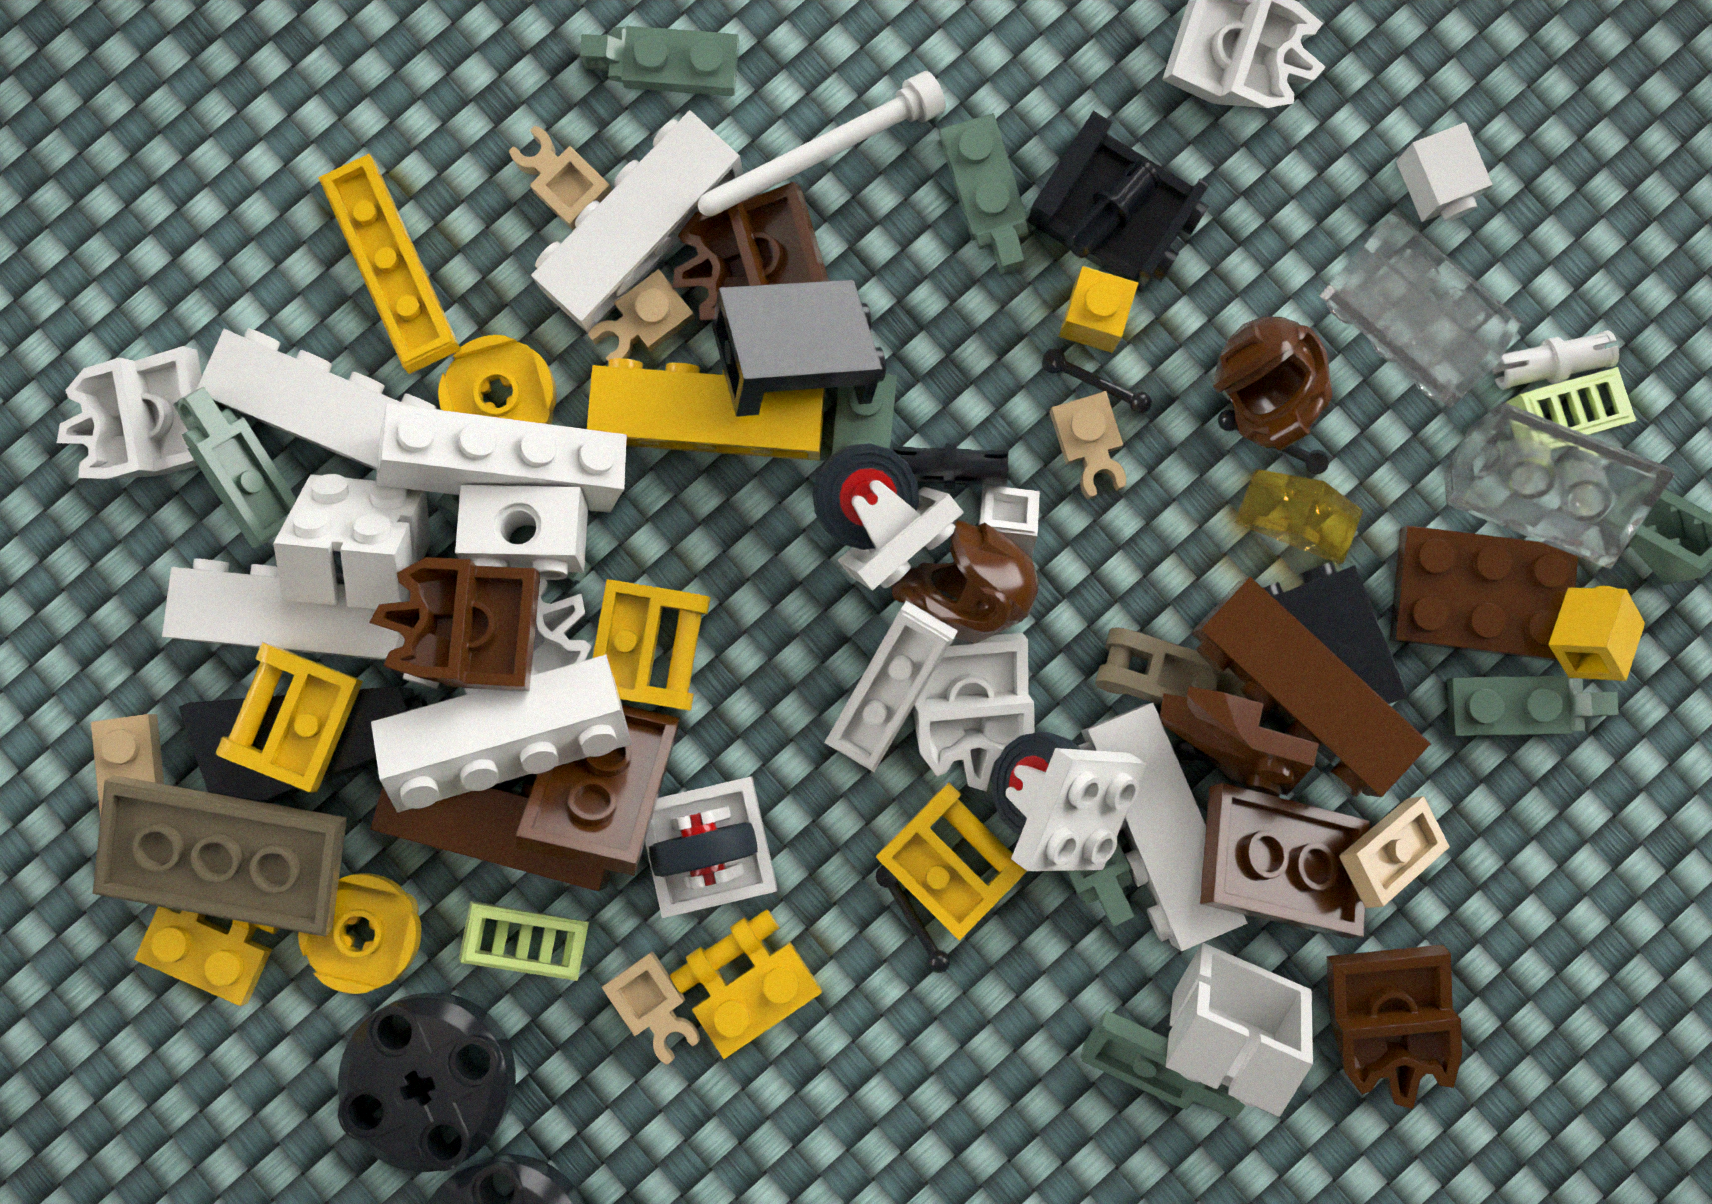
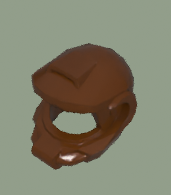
(1264, 368)
(988, 578)

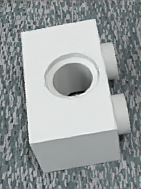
(494, 512)

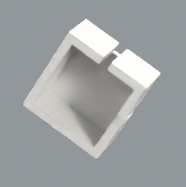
(369, 524)
(1241, 1030)

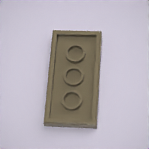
(219, 855)

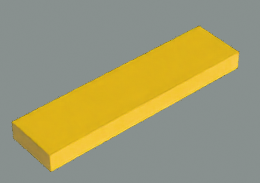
(389, 264)

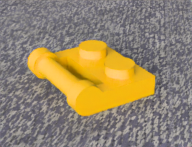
(629, 640)
(305, 725)
(939, 875)

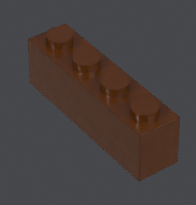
(1309, 689)
(483, 828)

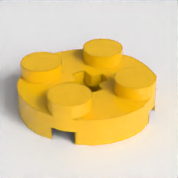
(495, 359)
(380, 961)

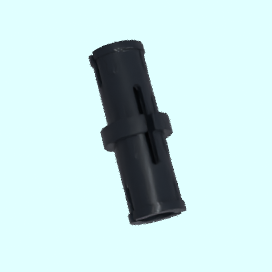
(956, 465)

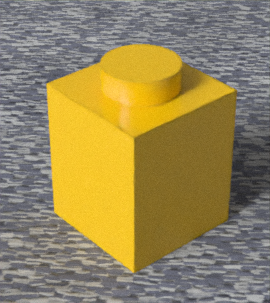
(1098, 309)
(1597, 633)

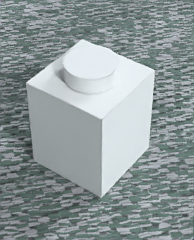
(1444, 174)

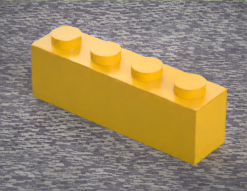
(697, 414)

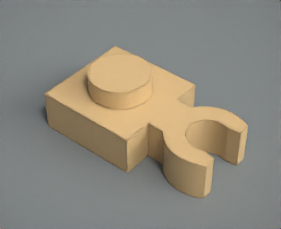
(563, 181)
(648, 312)
(1088, 433)
(647, 999)

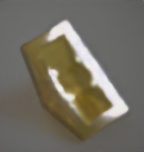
(1300, 513)

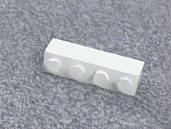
(636, 221)
(300, 395)
(451, 449)
(249, 609)
(499, 734)
(1163, 830)

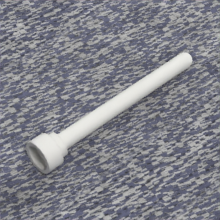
(917, 100)

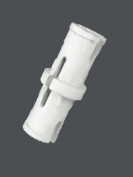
(1556, 360)

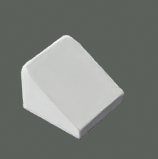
(1012, 514)

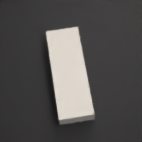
(890, 686)

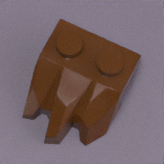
(751, 245)
(464, 624)
(1230, 736)
(1395, 1018)

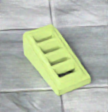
(1550, 394)
(473, 932)

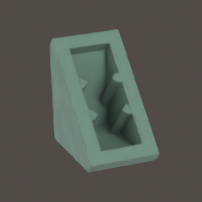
(1675, 539)

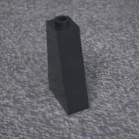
(211, 720)

